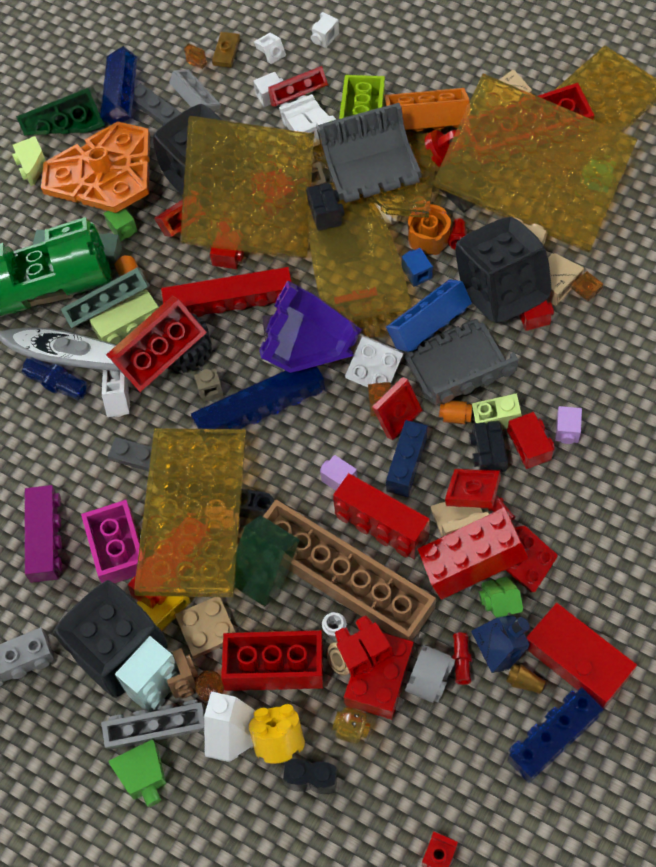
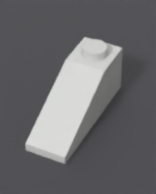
(115, 393)

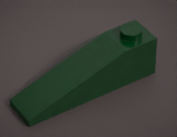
(66, 115)

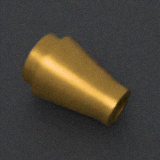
(524, 679)

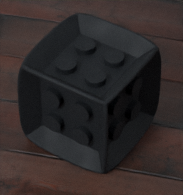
(171, 144)
(504, 269)
(105, 633)

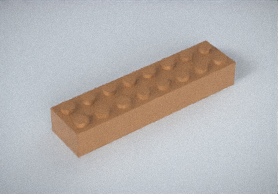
(353, 576)

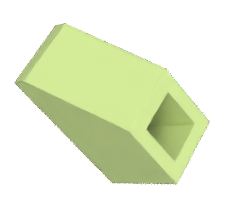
(31, 158)
(497, 409)

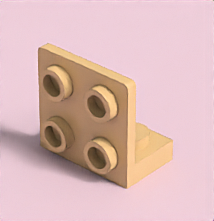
(453, 518)

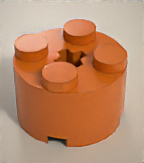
(430, 233)

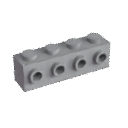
(24, 654)
(156, 725)

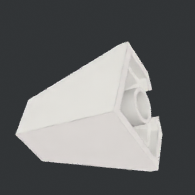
(227, 727)

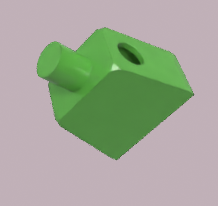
(141, 772)

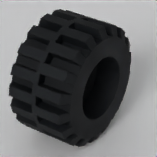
(195, 354)

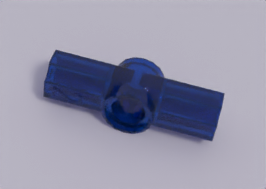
(54, 378)

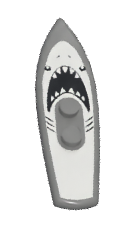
(59, 347)

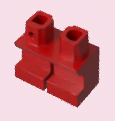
(368, 636)

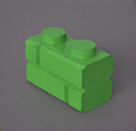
(501, 597)

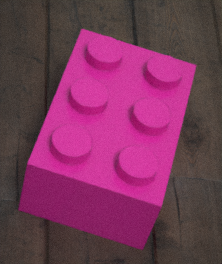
(113, 541)

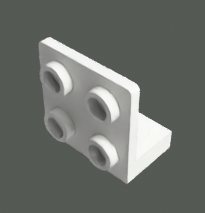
(373, 362)

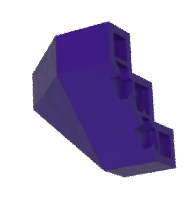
(306, 332)

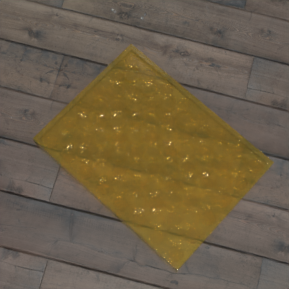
(535, 162)

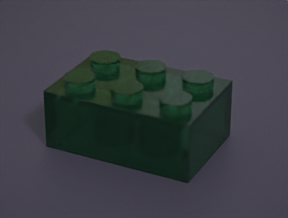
(263, 560)

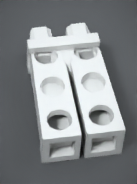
(304, 116)

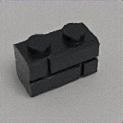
(324, 206)
(489, 446)

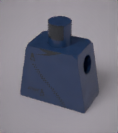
(502, 641)

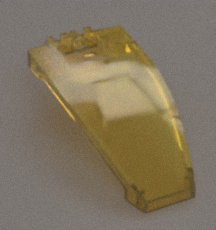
(359, 267)

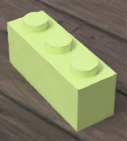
(123, 317)

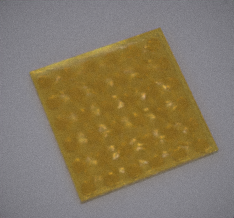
(246, 187)

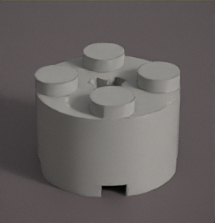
(428, 674)

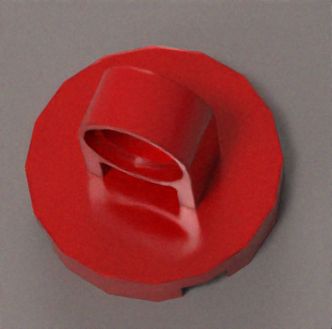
(438, 144)

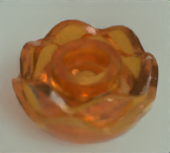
(211, 678)

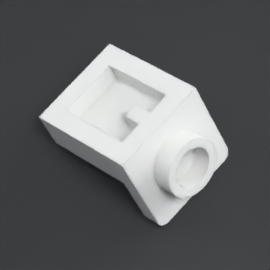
(271, 46)

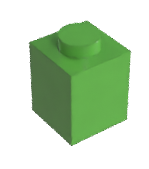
(121, 223)

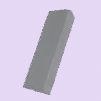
(192, 89)

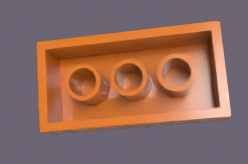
(431, 108)

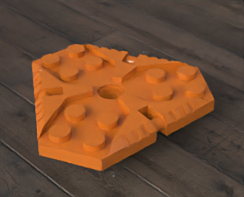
(104, 172)

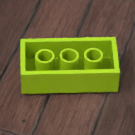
(361, 94)

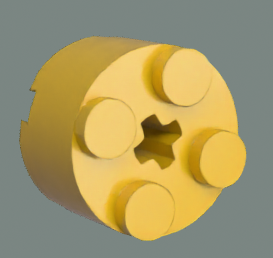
(276, 733)

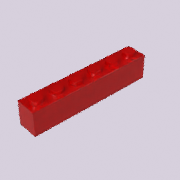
(230, 292)

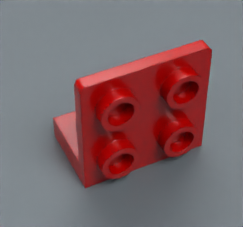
(541, 558)

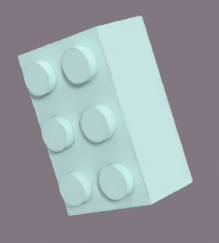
(146, 675)

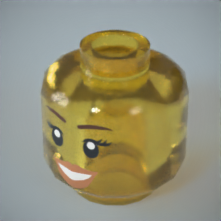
(351, 725)

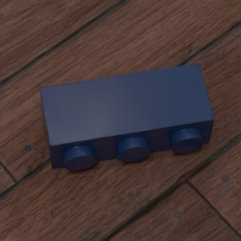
(406, 458)

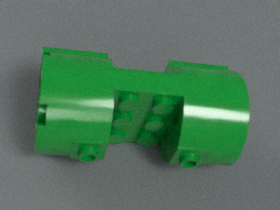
(67, 260)

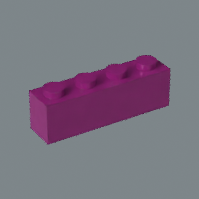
(42, 534)

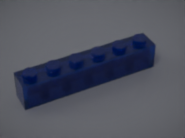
(260, 400)

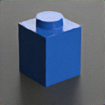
(416, 267)

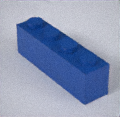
(429, 315)

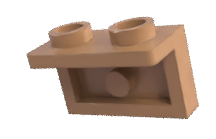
(183, 684)

